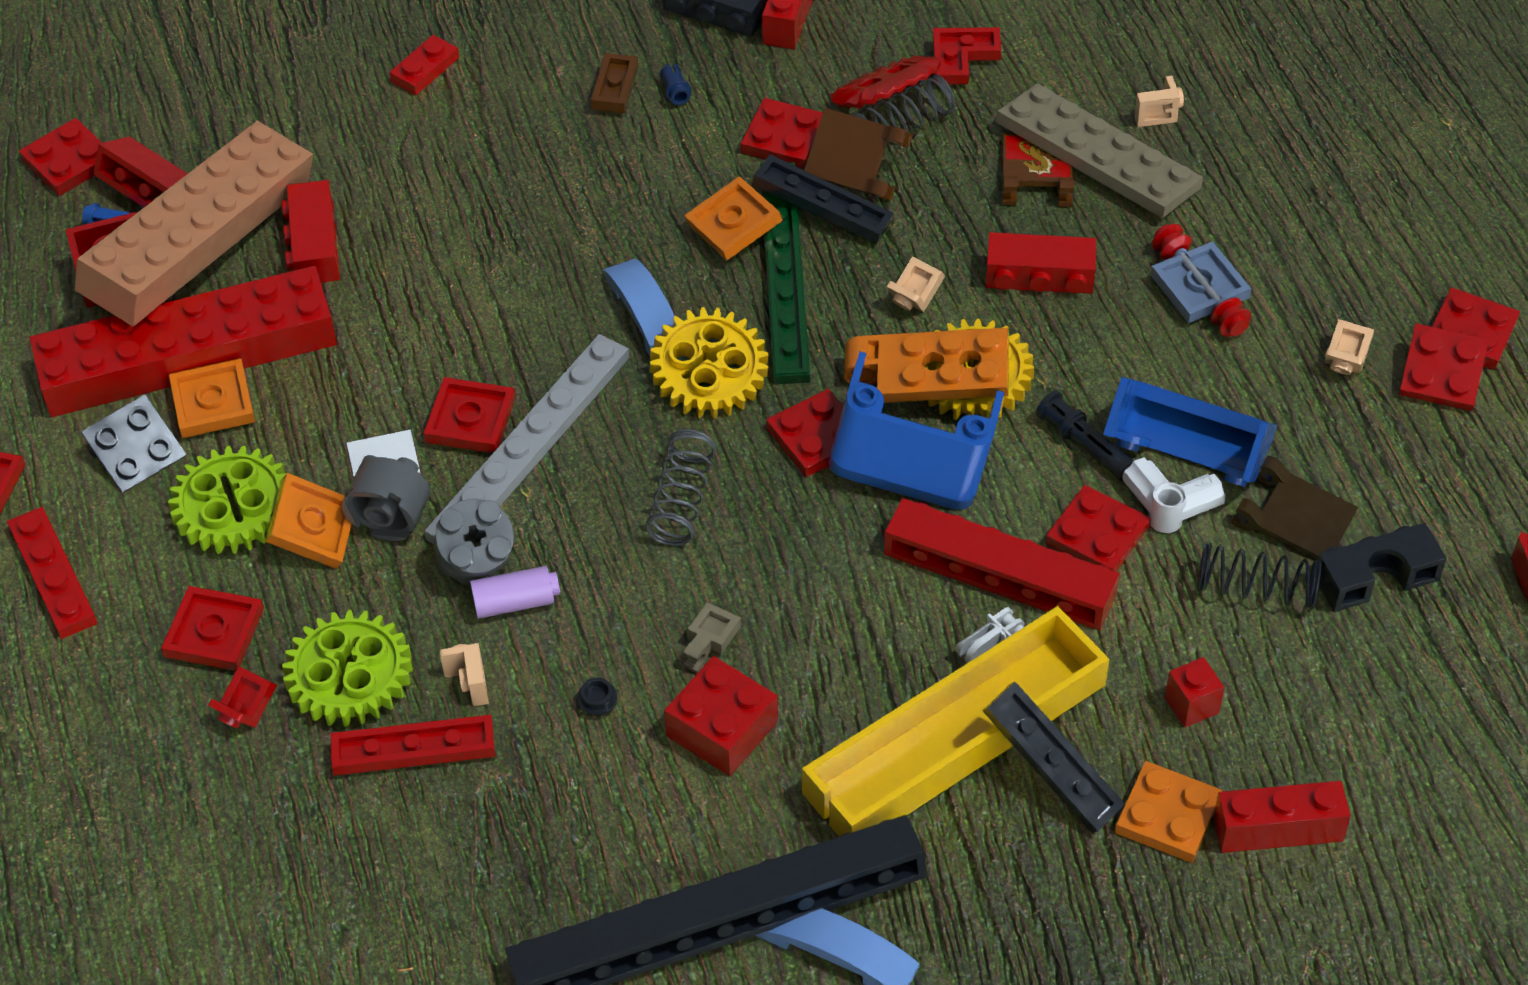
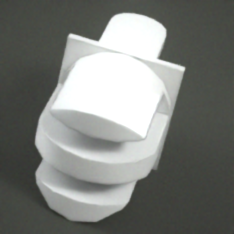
(989, 634)

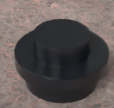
(597, 697)

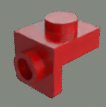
(244, 699)

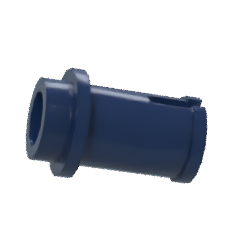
(677, 89)

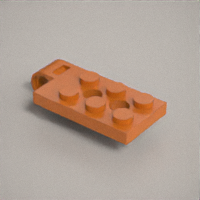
(900, 361)

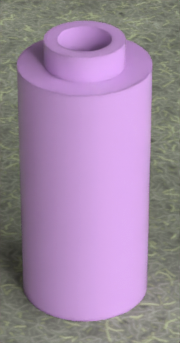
(514, 591)

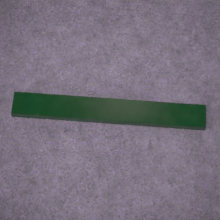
(786, 296)

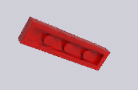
(52, 572)
(412, 745)

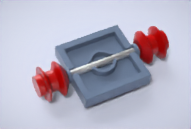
(1200, 281)

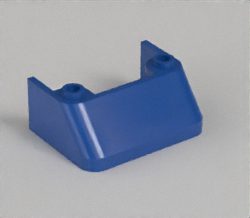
(1189, 430)
(909, 455)

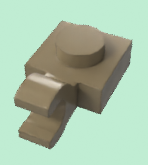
(709, 631)

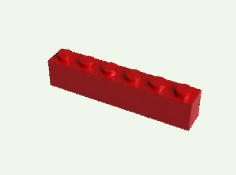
(1001, 563)

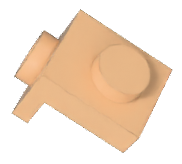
(916, 285)
(1348, 347)

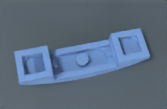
(642, 298)
(847, 946)

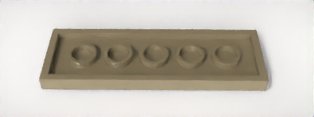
(1099, 150)

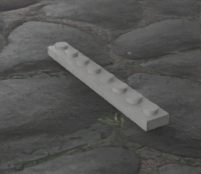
(542, 426)

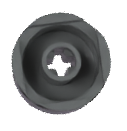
(386, 497)
(476, 520)

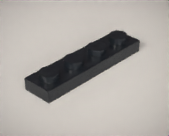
(823, 198)
(1053, 757)

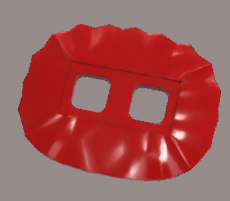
(885, 81)

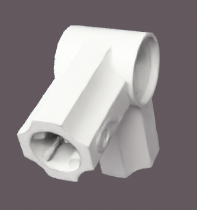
(1168, 501)

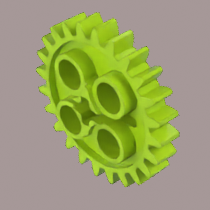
(204, 510)
(316, 660)

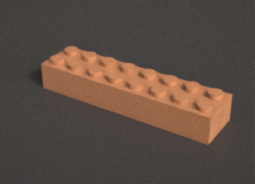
(191, 223)

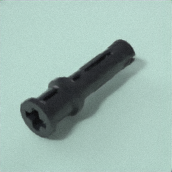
(1074, 425)

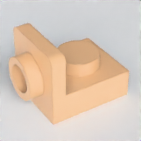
(1159, 105)
(466, 663)

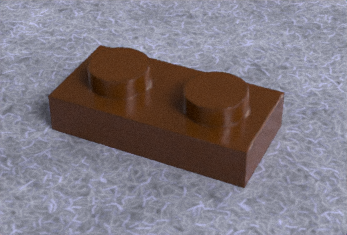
(614, 83)

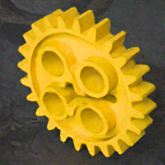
(708, 362)
(1020, 376)

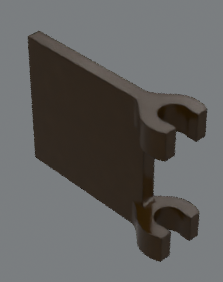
(1296, 512)

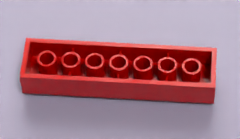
(245, 321)

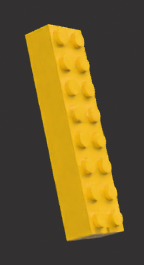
(944, 731)

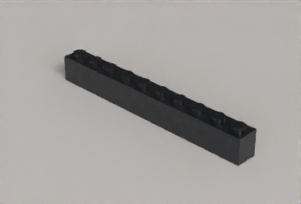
(723, 909)

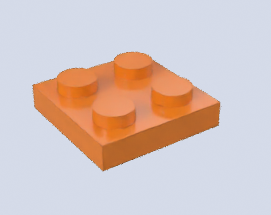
(733, 218)
(211, 398)
(309, 521)
(1168, 811)

